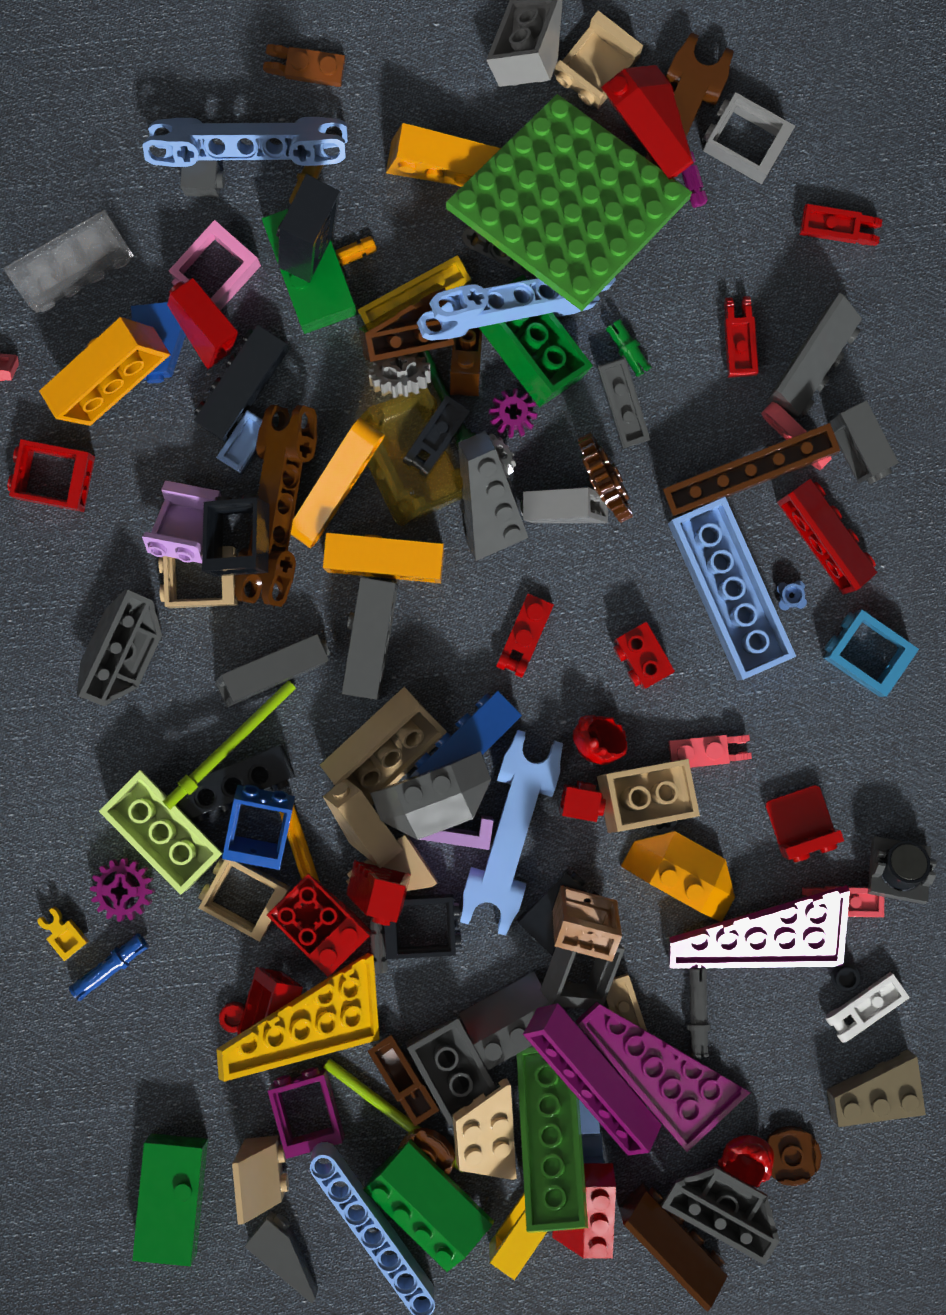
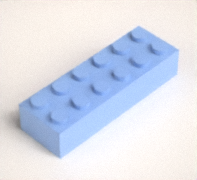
(731, 589)

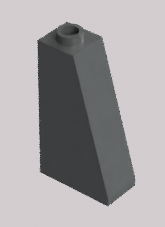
(272, 670)

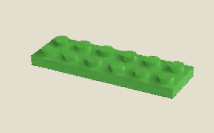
(550, 1148)

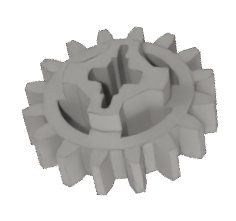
(400, 375)

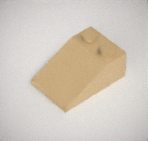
(648, 796)
(259, 1177)

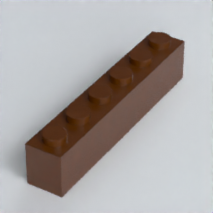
(752, 470)

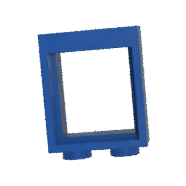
(255, 851)

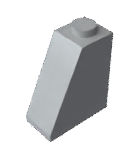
(563, 506)

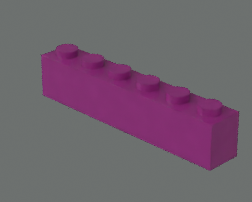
(592, 1079)

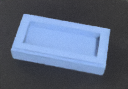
(241, 443)

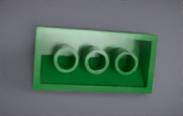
(428, 1205)

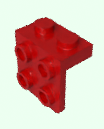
(802, 824)

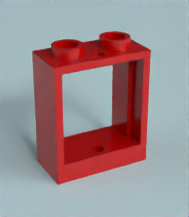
(80, 478)
(267, 994)

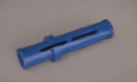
(113, 963)

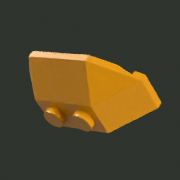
(683, 872)

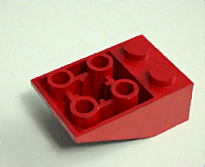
(319, 924)

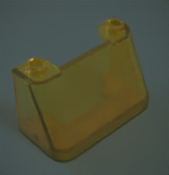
(402, 487)

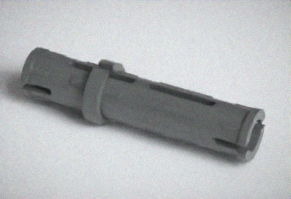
(698, 1012)

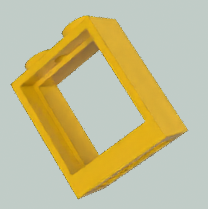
(512, 1243)

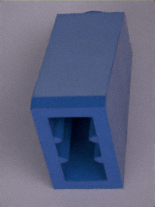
(161, 318)

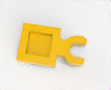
(65, 937)

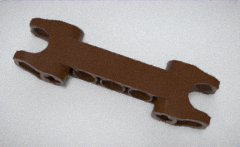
(695, 82)
(283, 454)

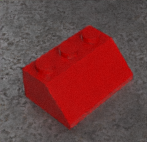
(600, 1198)

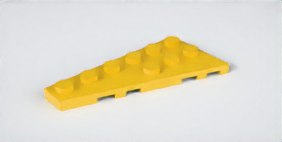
(319, 1022)

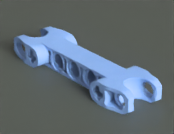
(192, 141)
(471, 306)
(496, 881)

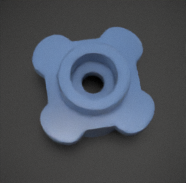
(797, 589)

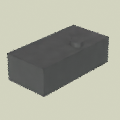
(369, 638)

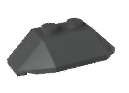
(119, 649)
(434, 798)
(726, 1210)

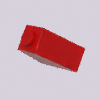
(202, 322)

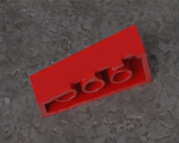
(378, 891)

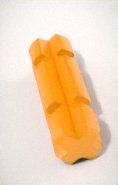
(355, 251)

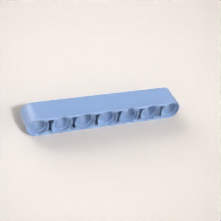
(374, 1242)

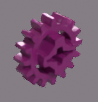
(121, 903)

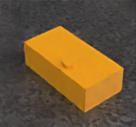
(104, 372)
(383, 557)

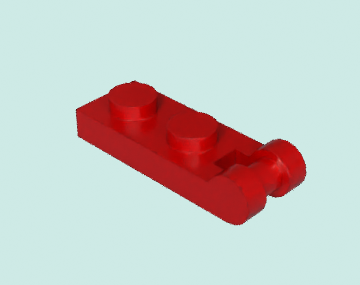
(525, 634)

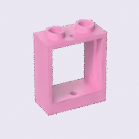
(216, 232)

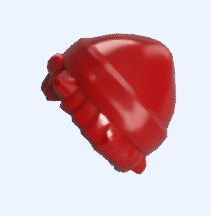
(599, 739)
(748, 1159)

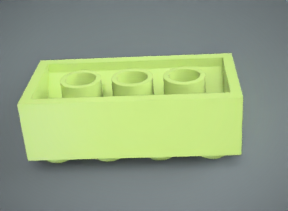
(160, 834)

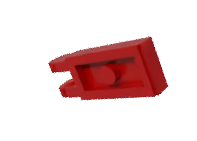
(838, 225)
(740, 340)

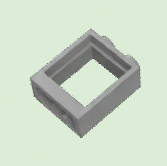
(757, 115)

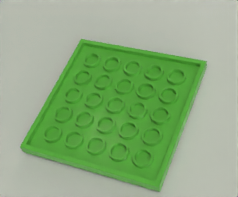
(568, 201)

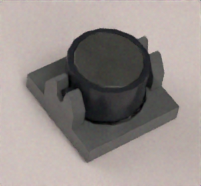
(903, 867)

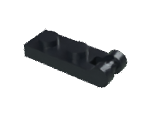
(437, 435)

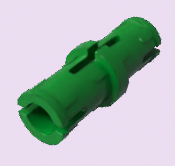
(628, 348)

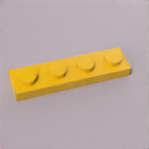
(448, 274)

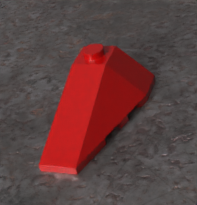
(650, 110)

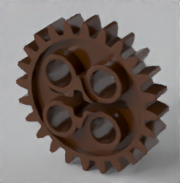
(605, 477)

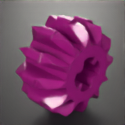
(521, 408)

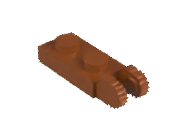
(306, 65)

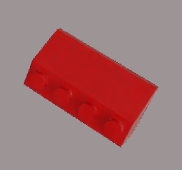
(827, 537)

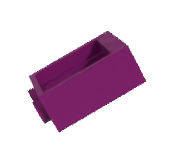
(305, 1143)

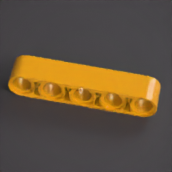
(336, 482)

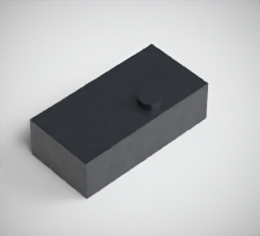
(307, 228)

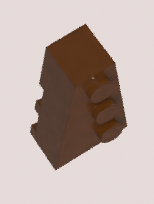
(398, 332)

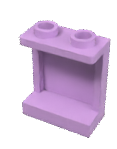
(179, 523)
(466, 837)

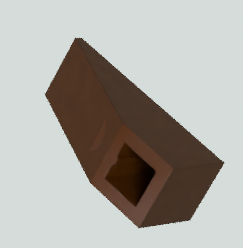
(466, 363)

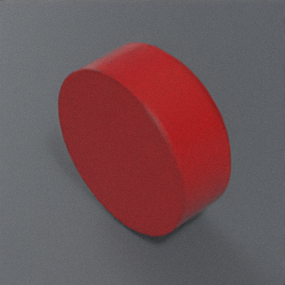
(231, 1016)

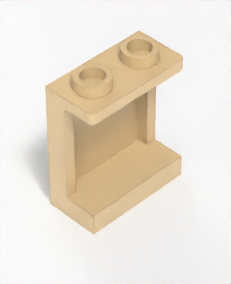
(596, 59)

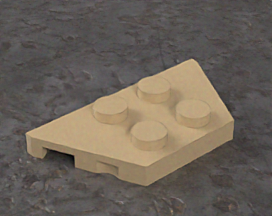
(486, 1135)

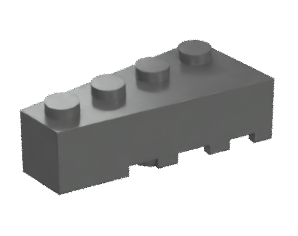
(489, 504)

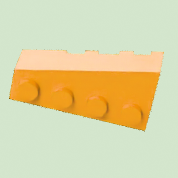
(436, 155)

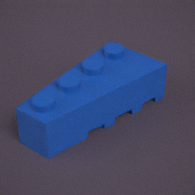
(474, 733)

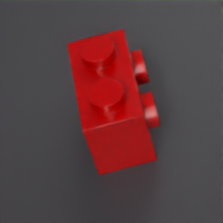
(643, 656)
(582, 801)

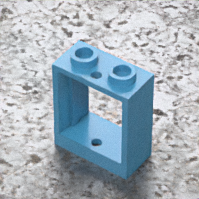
(894, 668)

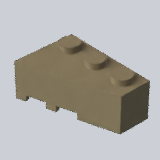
(880, 1094)

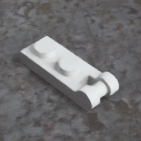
(867, 1007)

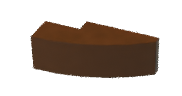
(404, 1080)

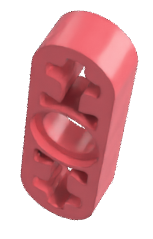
(787, 426)

